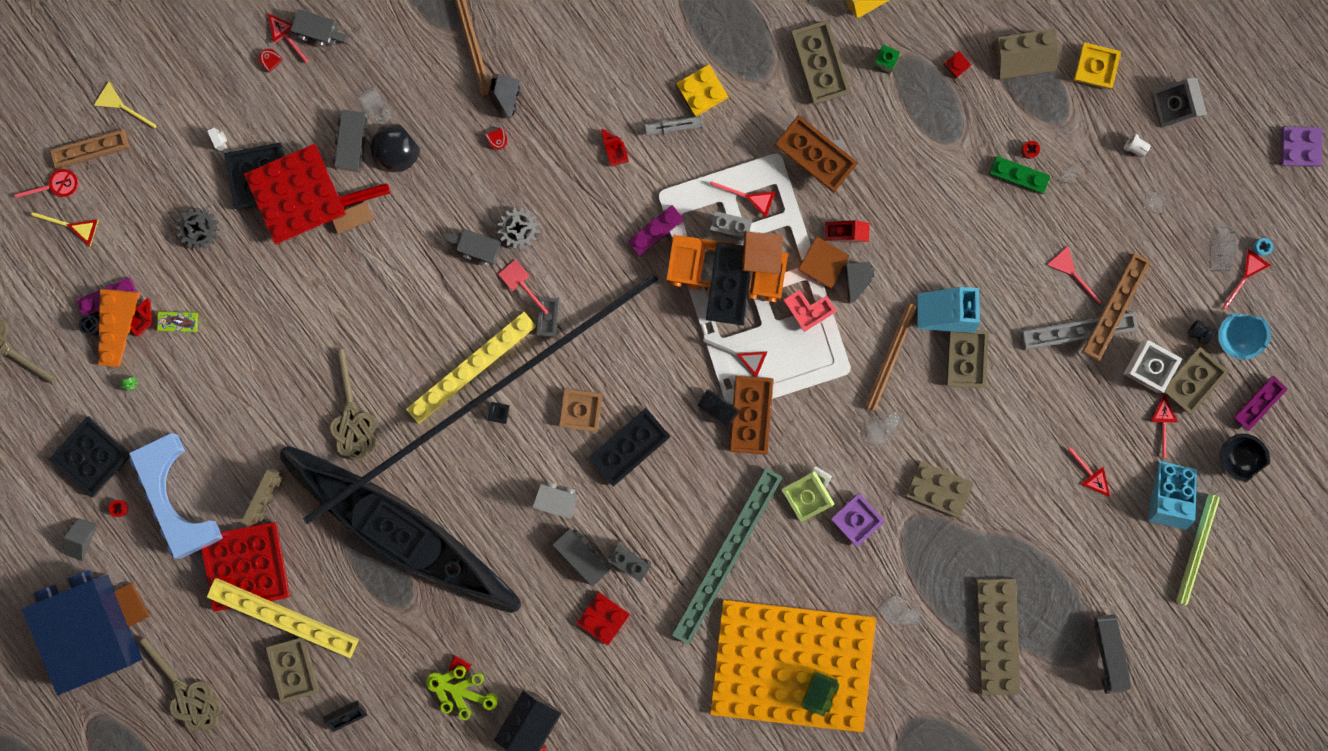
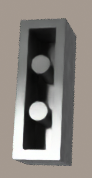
(350, 140)
(582, 556)

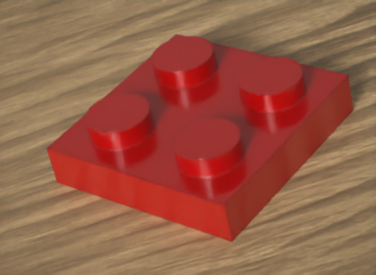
(603, 618)

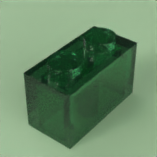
(819, 693)

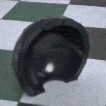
(394, 148)
(1243, 457)

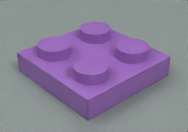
(1301, 146)
(857, 519)

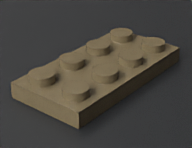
(820, 62)

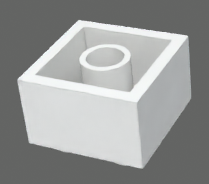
(1152, 366)

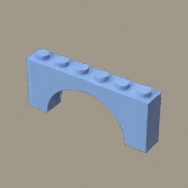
(152, 467)

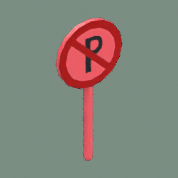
(61, 182)

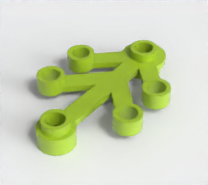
(458, 691)

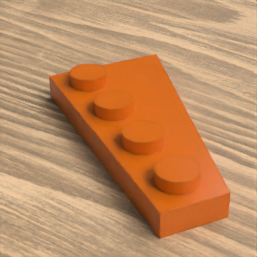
(114, 324)

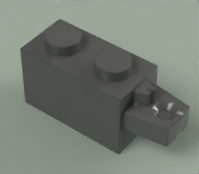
(317, 28)
(476, 245)

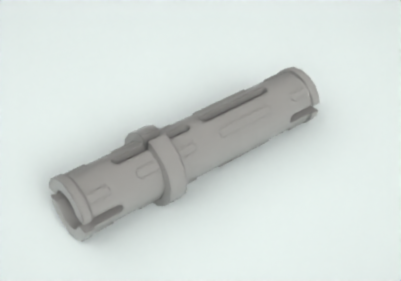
(697, 122)

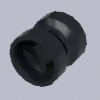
(93, 328)
(1200, 332)

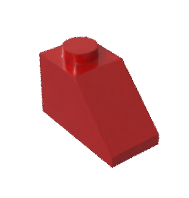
(847, 231)

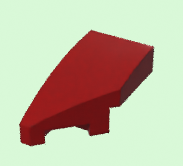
(615, 149)
(143, 318)

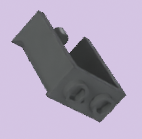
(629, 562)

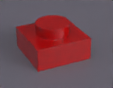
(957, 64)

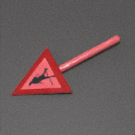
(280, 29)
(1165, 415)
(1097, 480)

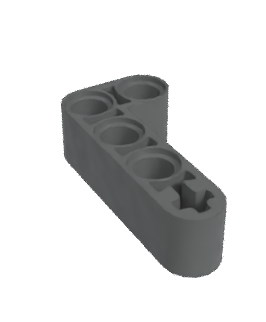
(1112, 655)

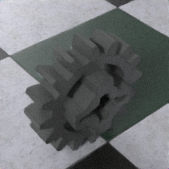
(194, 236)

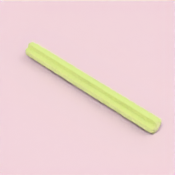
(1197, 549)

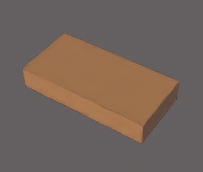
(355, 217)

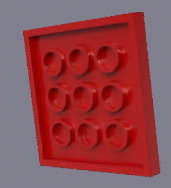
(295, 194)
(248, 560)

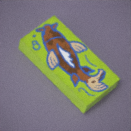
(177, 322)

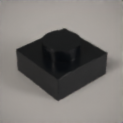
(498, 412)

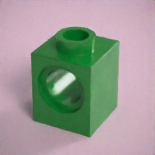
(886, 59)

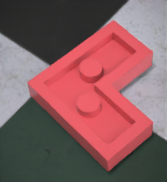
(807, 315)

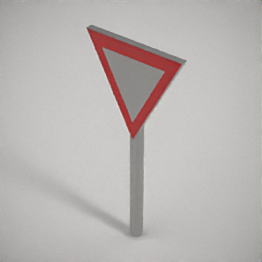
(751, 360)

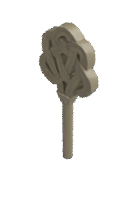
(7, 349)
(359, 419)
(188, 712)

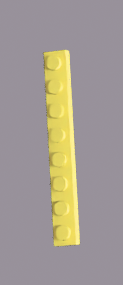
(471, 367)
(282, 618)

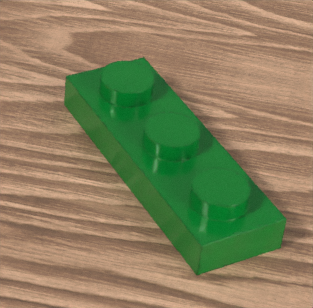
(1019, 175)

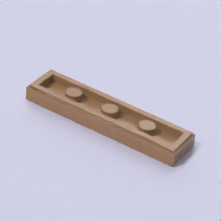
(89, 149)

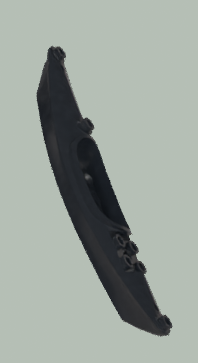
(400, 531)

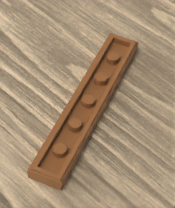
(1116, 307)

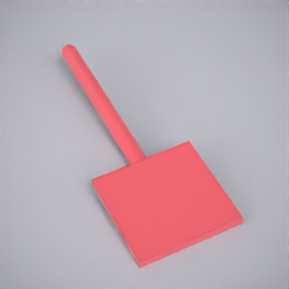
(514, 276)

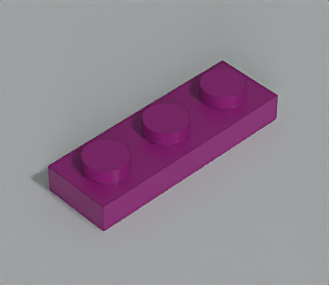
(656, 230)
(91, 303)
(1260, 403)

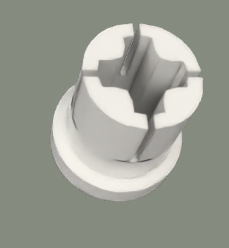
(1135, 144)

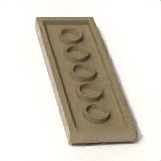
(998, 636)

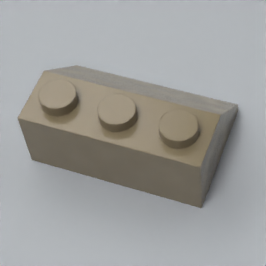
(1026, 54)

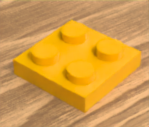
(1097, 66)
(702, 90)

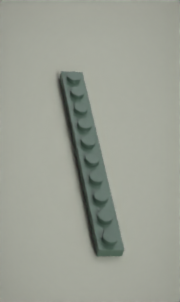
(727, 556)

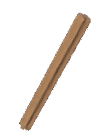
(473, 46)
(891, 356)

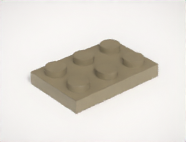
(967, 359)
(1195, 380)
(939, 489)
(262, 497)
(292, 669)

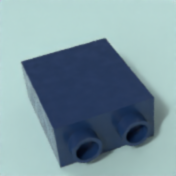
(81, 632)

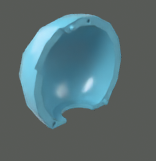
(1244, 335)

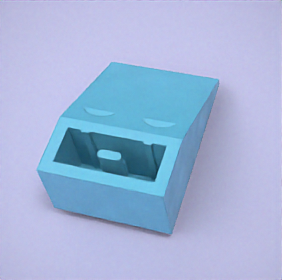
(949, 310)
(1173, 496)

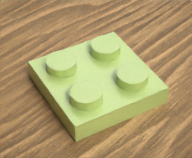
(807, 496)

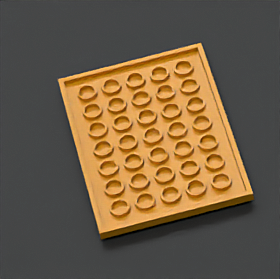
(770, 657)

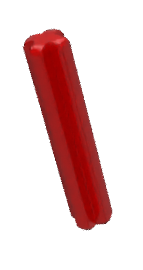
(365, 194)

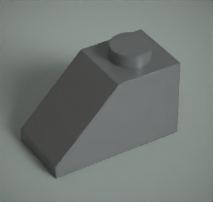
(857, 279)

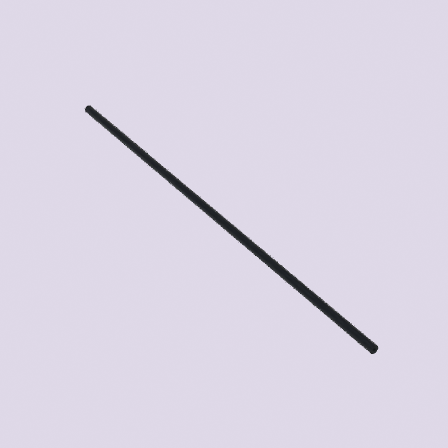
(479, 399)

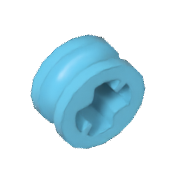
(1269, 249)

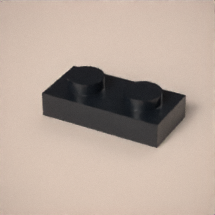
(718, 407)
(345, 716)

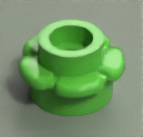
(128, 384)

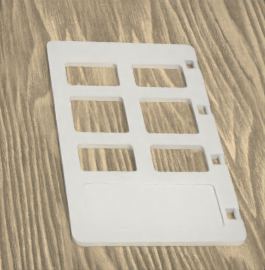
(793, 356)

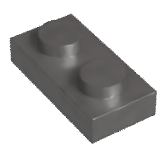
(548, 322)

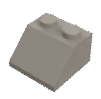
(1179, 102)
(556, 500)

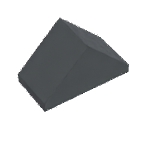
(78, 539)

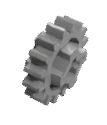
(509, 230)

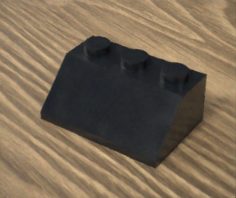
(527, 724)

